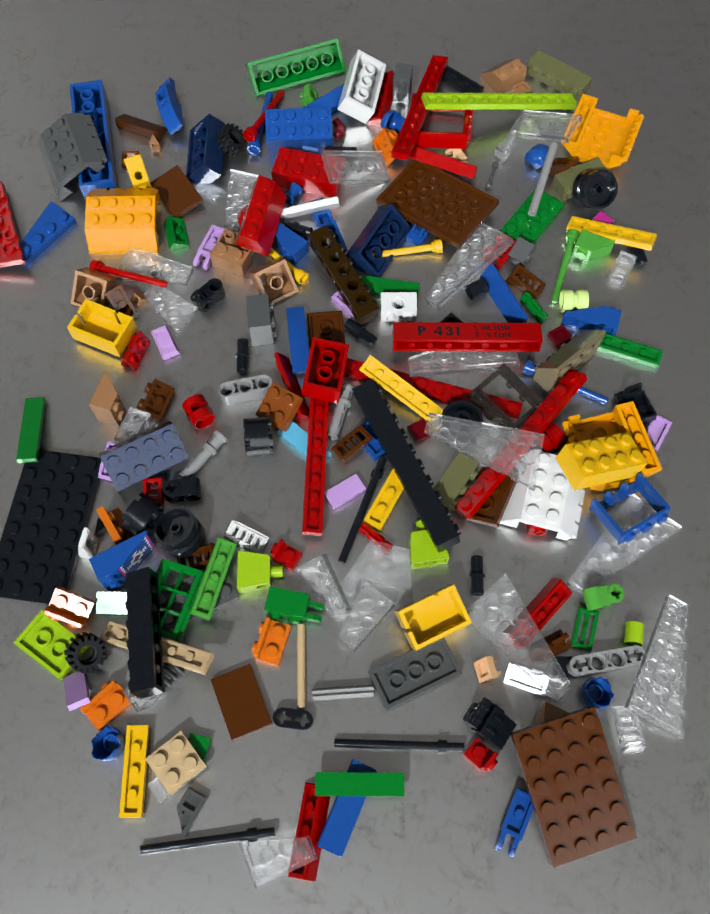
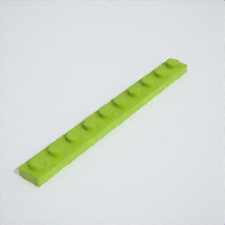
(498, 101)

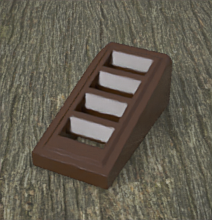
(562, 164)
(518, 283)
(348, 439)
(206, 550)

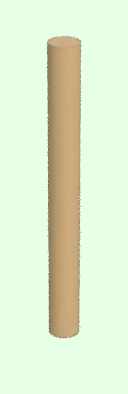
(301, 688)

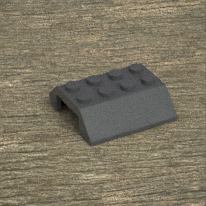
(70, 148)

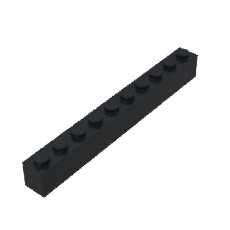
(406, 466)

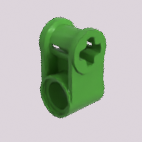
(602, 596)

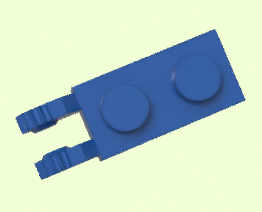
(515, 820)

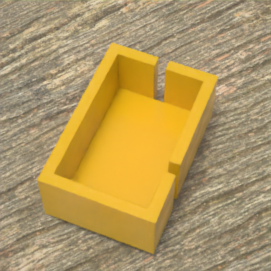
(102, 328)
(433, 617)

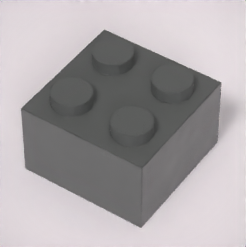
(261, 319)

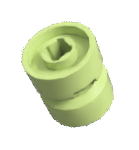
(573, 300)

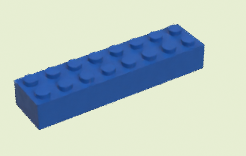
(91, 100)

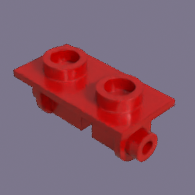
(136, 351)

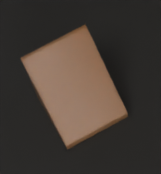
(154, 144)
(138, 299)

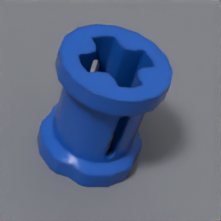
(292, 193)

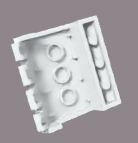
(550, 505)

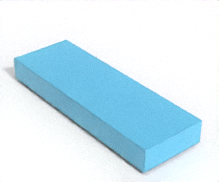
(297, 439)

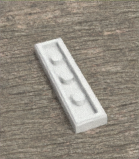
(310, 207)

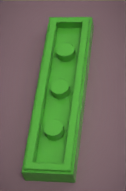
(213, 578)

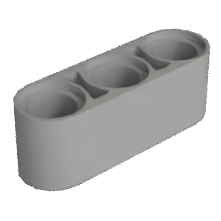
(237, 386)

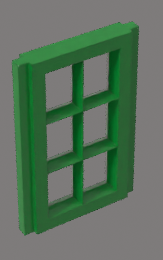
(183, 615)

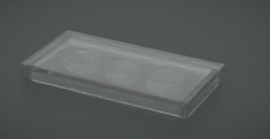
(546, 125)
(355, 166)

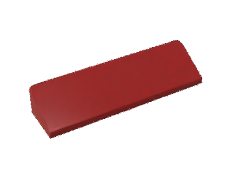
(384, 99)
(443, 162)
(291, 383)
(548, 601)
(311, 823)

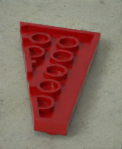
(10, 246)

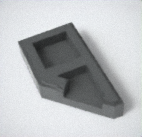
(189, 808)

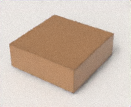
(521, 87)

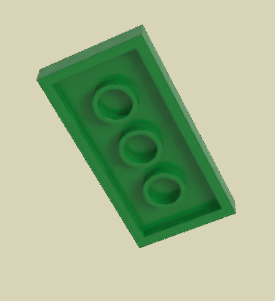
(532, 227)

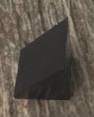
(100, 528)

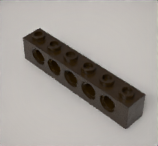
(324, 237)

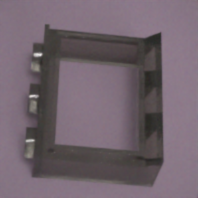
(491, 410)

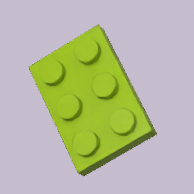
(46, 643)

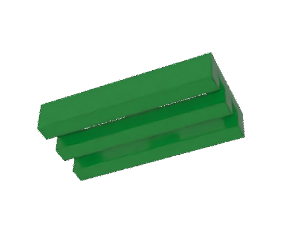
(580, 645)

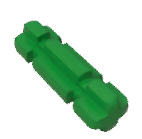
(534, 306)

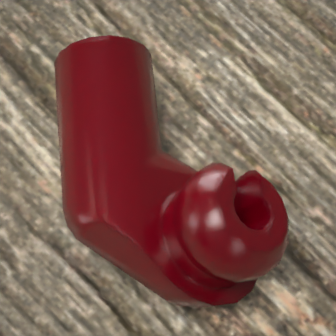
(340, 128)

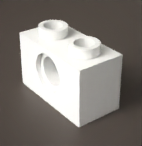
(405, 300)

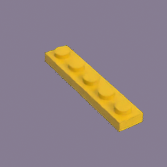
(619, 234)
(399, 388)

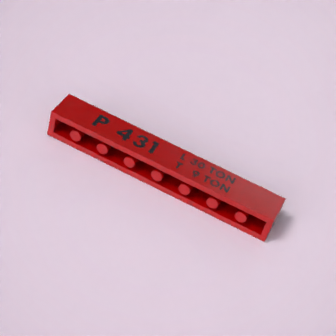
(467, 337)

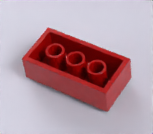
(305, 170)

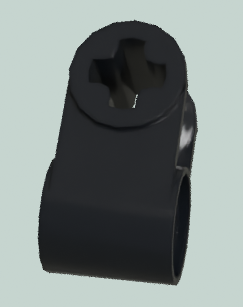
(208, 295)
(184, 490)

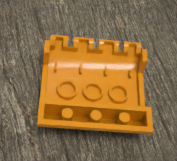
(603, 134)
(121, 220)
(622, 419)

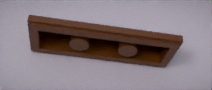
(140, 126)

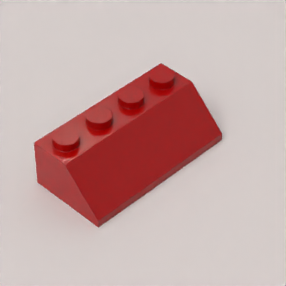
(261, 216)

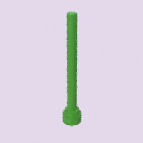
(571, 239)

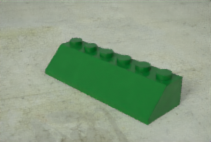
(295, 67)

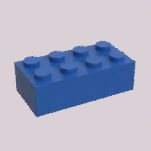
(298, 127)

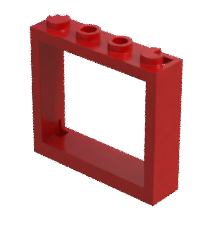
(448, 140)

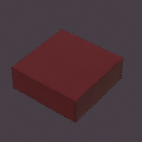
(559, 336)
(417, 431)

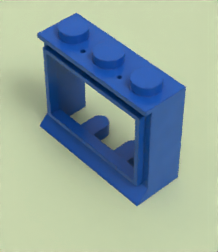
(625, 490)

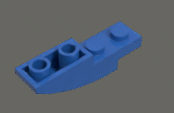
(168, 106)

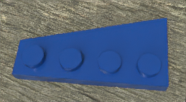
(45, 231)

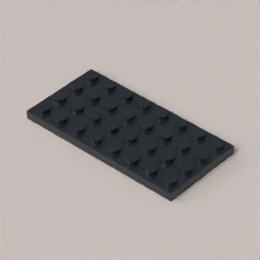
(46, 525)

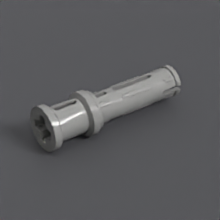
(341, 407)
(208, 449)

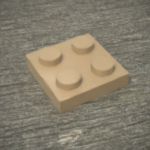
(176, 763)

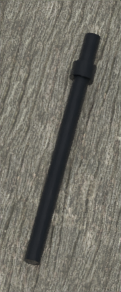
(375, 476)
(441, 746)
(252, 835)

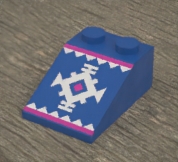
(123, 558)

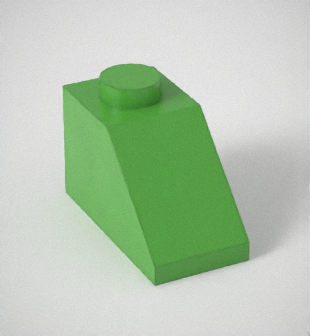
(592, 246)

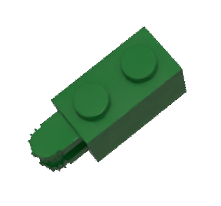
(291, 606)

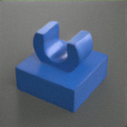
(417, 235)

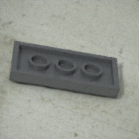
(226, 596)
(414, 673)

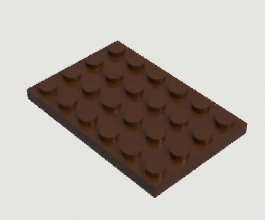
(438, 202)
(573, 786)

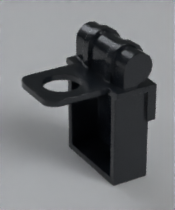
(642, 403)
(490, 722)

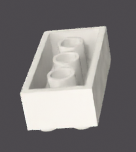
(362, 87)

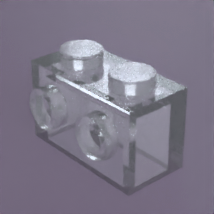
(134, 424)

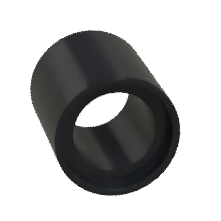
(476, 289)

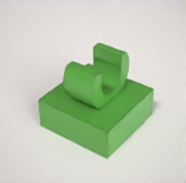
(309, 95)

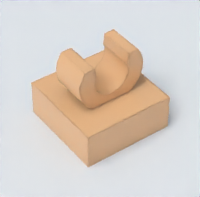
(457, 153)
(486, 669)

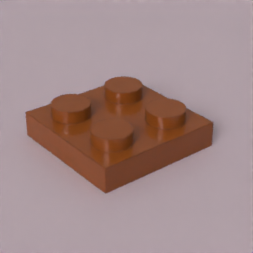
(280, 406)

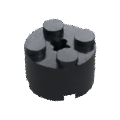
(258, 436)
(141, 515)

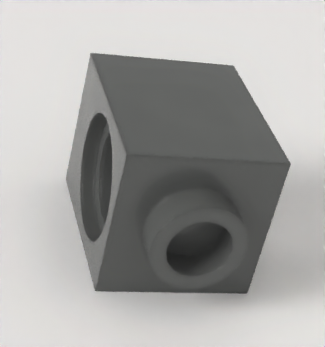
(521, 252)

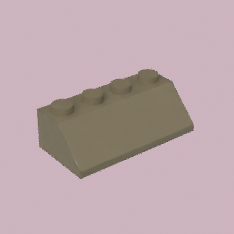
(569, 355)

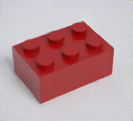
(325, 370)

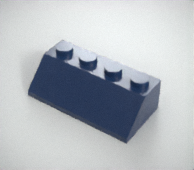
(204, 154)
(383, 232)

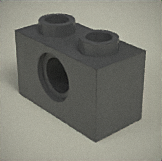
(402, 83)

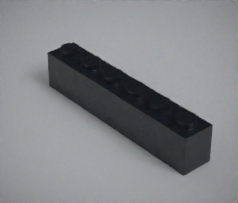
(144, 633)

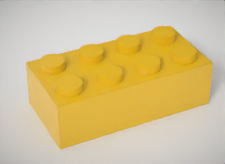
(601, 460)

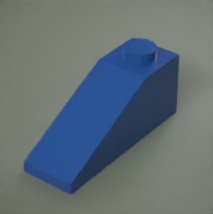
(290, 244)
(593, 318)

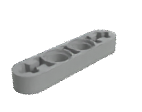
(607, 663)

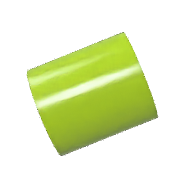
(634, 633)

